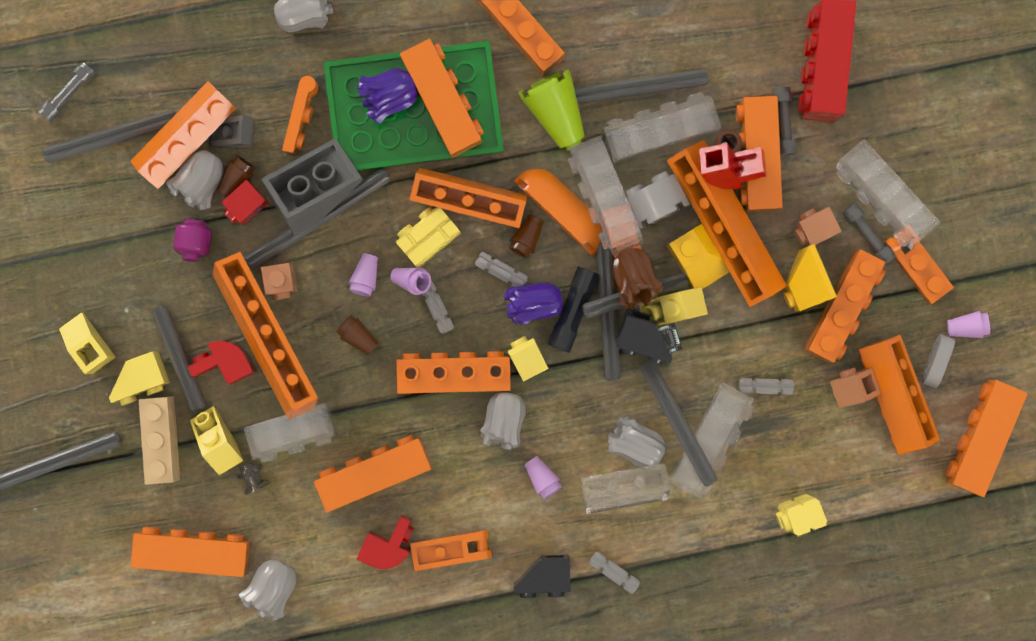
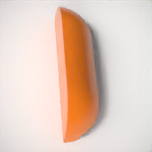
(561, 206)

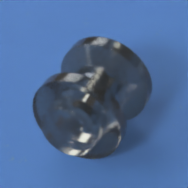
(251, 474)

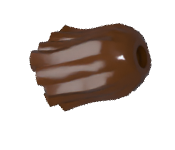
(635, 278)

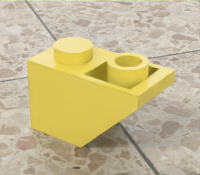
(677, 306)
(86, 344)
(527, 358)
(140, 376)
(215, 441)

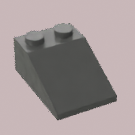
(312, 185)

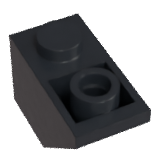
(642, 335)
(546, 575)

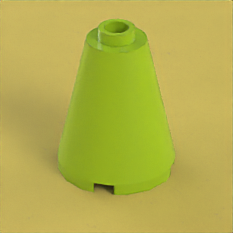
(556, 108)

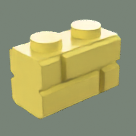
(427, 236)
(801, 515)

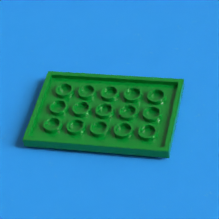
(410, 134)

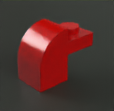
(730, 169)
(229, 357)
(385, 552)

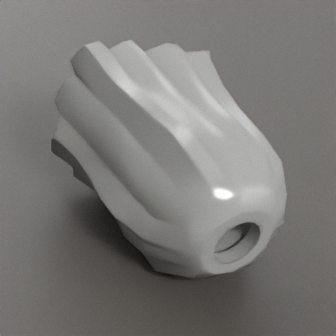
(302, 14)
(198, 179)
(504, 420)
(636, 443)
(270, 589)

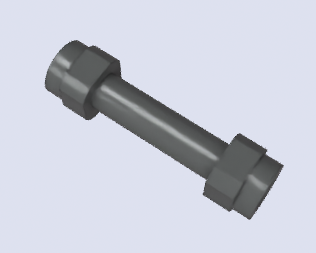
(83, 74)
(787, 144)
(854, 215)

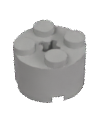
(657, 199)

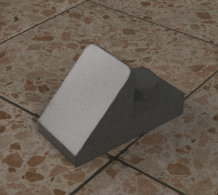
(233, 133)

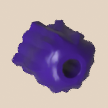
(387, 93)
(533, 302)

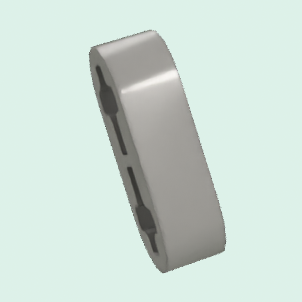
(938, 361)

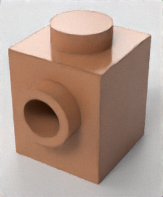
(816, 227)
(279, 281)
(855, 386)

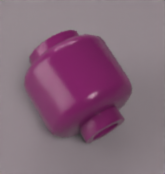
(192, 240)

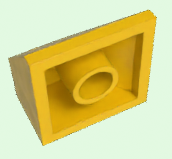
(698, 257)
(807, 281)

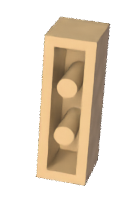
(159, 440)

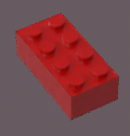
(827, 60)

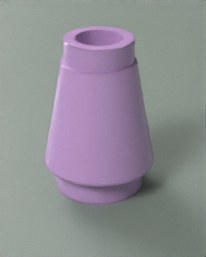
(364, 276)
(413, 280)
(970, 325)
(543, 478)

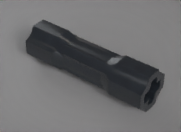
(572, 311)

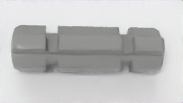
(501, 270)
(438, 310)
(766, 386)
(614, 572)

